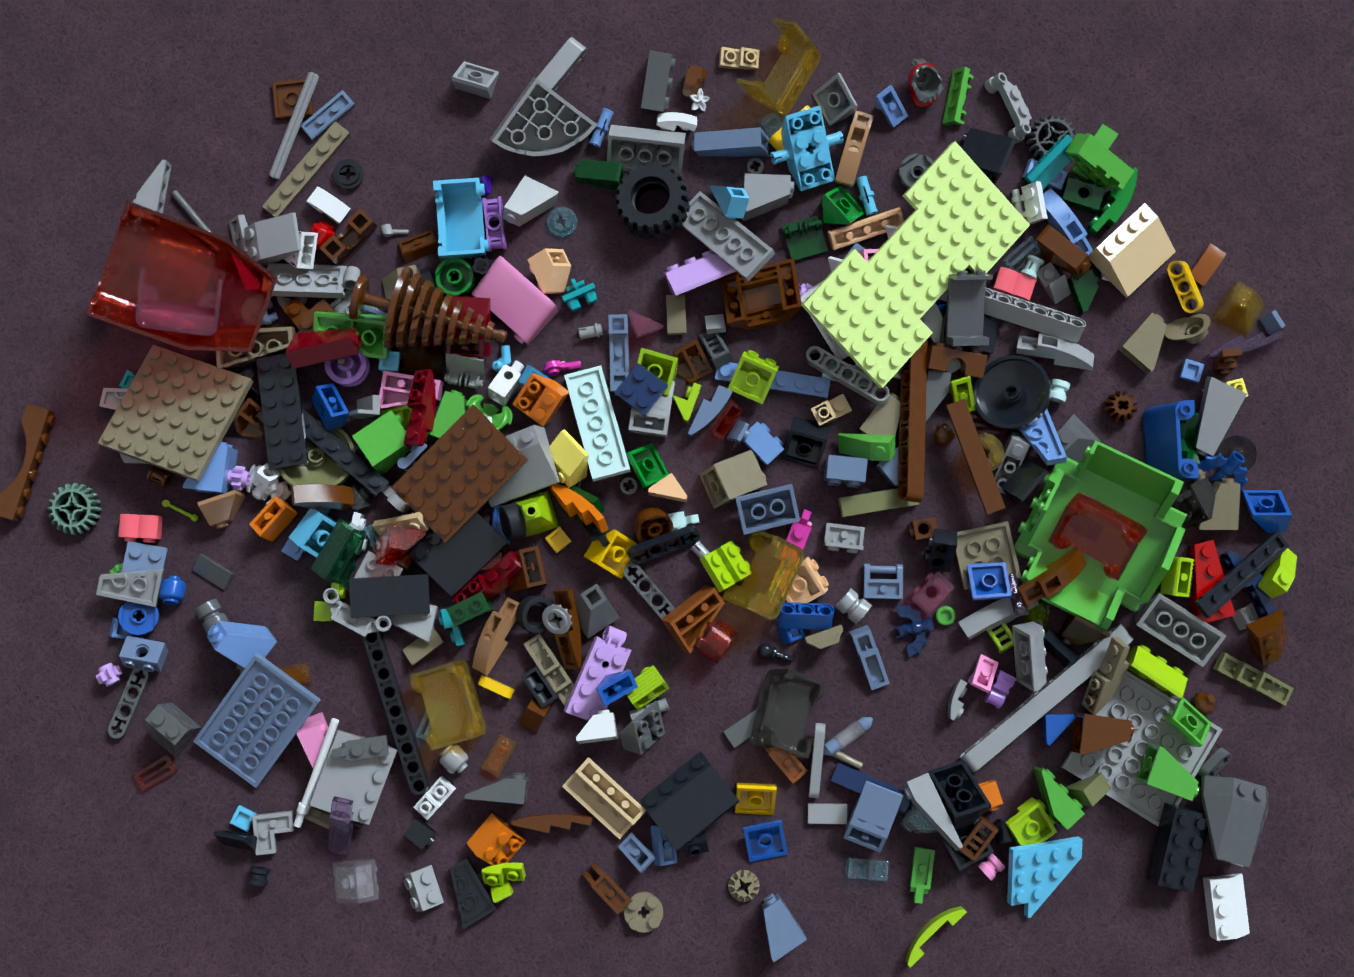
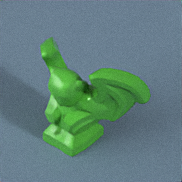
(490, 411)

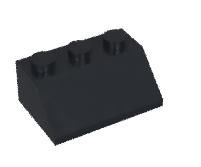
(959, 793)

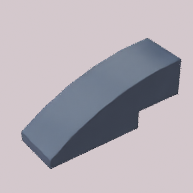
(710, 410)
(869, 657)

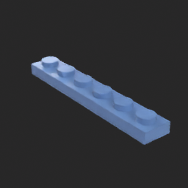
(785, 381)

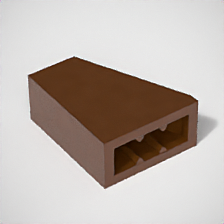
(1062, 252)

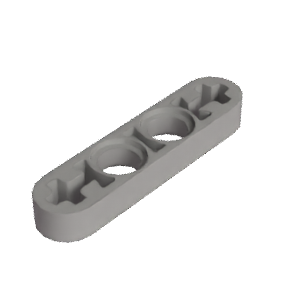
(817, 757)

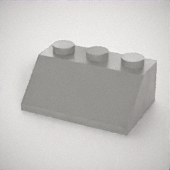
(1030, 655)

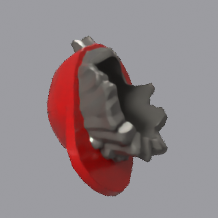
(924, 83)

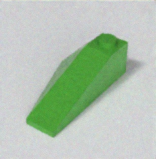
(368, 326)

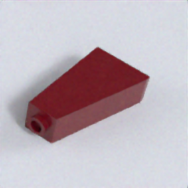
(322, 346)

